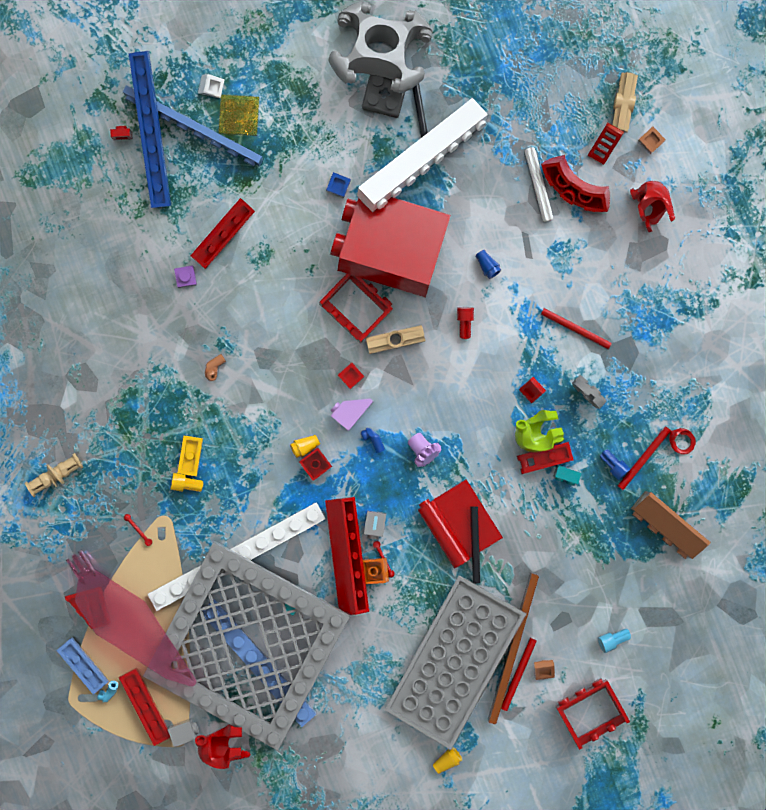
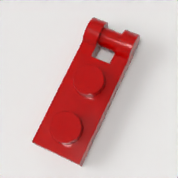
(557, 455)

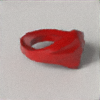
(674, 433)

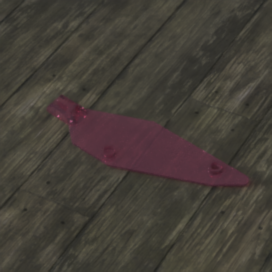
(126, 622)

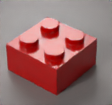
(315, 464)

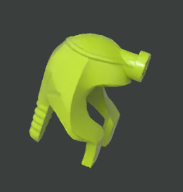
(529, 435)

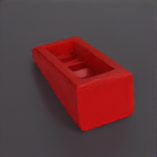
(613, 131)

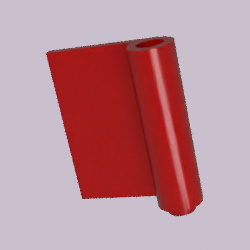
(450, 522)

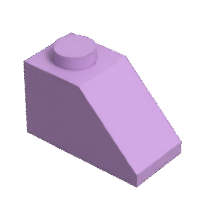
(350, 411)

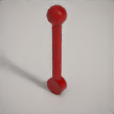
(127, 517)
(376, 544)

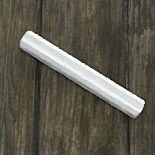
(539, 185)

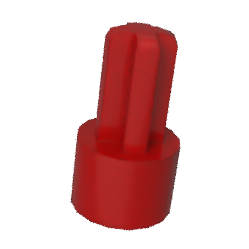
(465, 316)

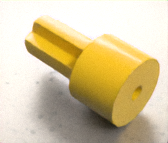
(180, 482)

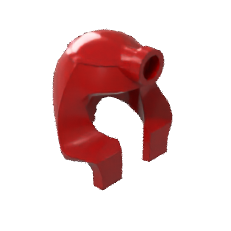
(657, 196)
(215, 749)

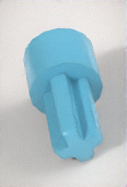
(610, 641)

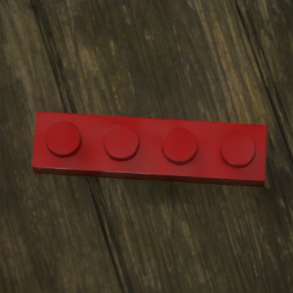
(222, 233)
(145, 706)

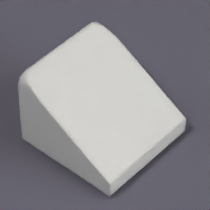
(211, 86)

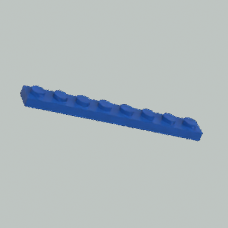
(149, 129)

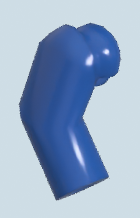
(375, 439)

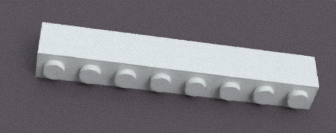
(422, 155)

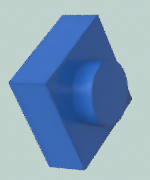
(338, 185)

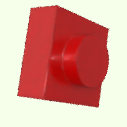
(121, 133)
(351, 375)
(532, 390)

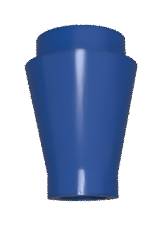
(488, 264)

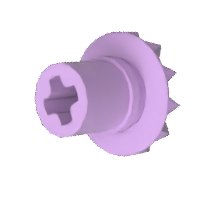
(424, 450)

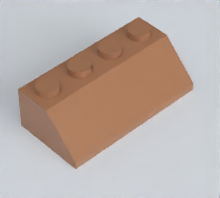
(670, 525)

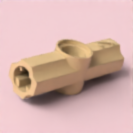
(624, 101)
(408, 337)

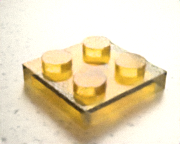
(239, 115)

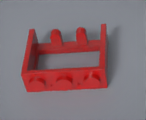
(371, 291)
(582, 694)

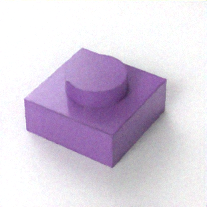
(185, 276)

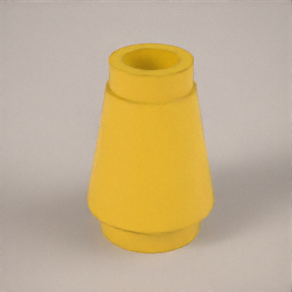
(304, 445)
(448, 760)

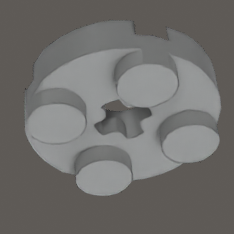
(590, 393)

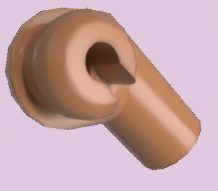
(212, 367)

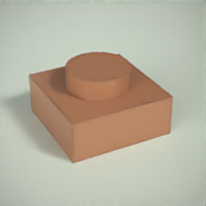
(651, 140)
(544, 669)

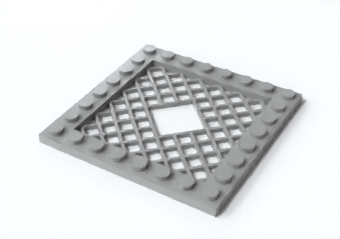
(269, 583)

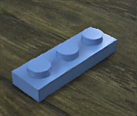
(82, 665)

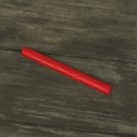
(576, 328)
(643, 459)
(518, 674)

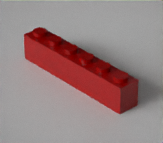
(347, 555)

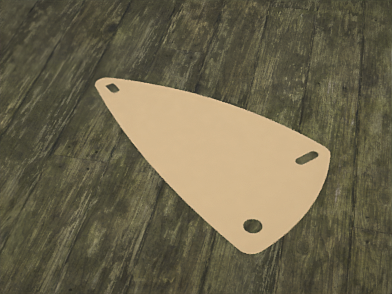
(140, 573)

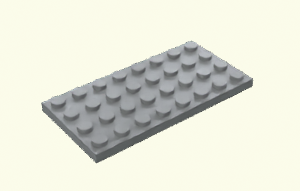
(455, 662)

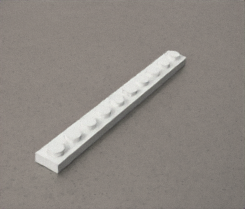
(249, 549)

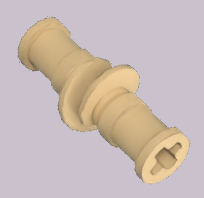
(53, 475)

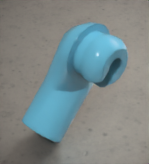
(111, 691)

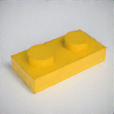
(190, 455)

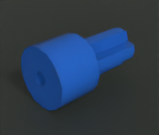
(618, 468)

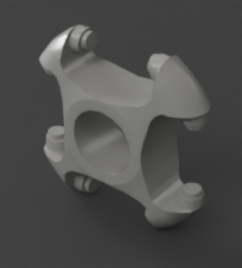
(374, 29)

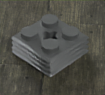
(373, 99)

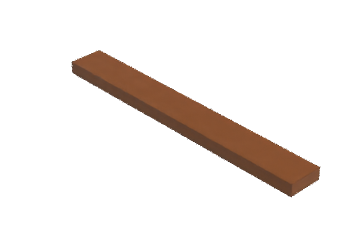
(512, 651)

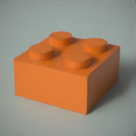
(376, 570)

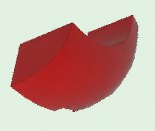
(574, 189)

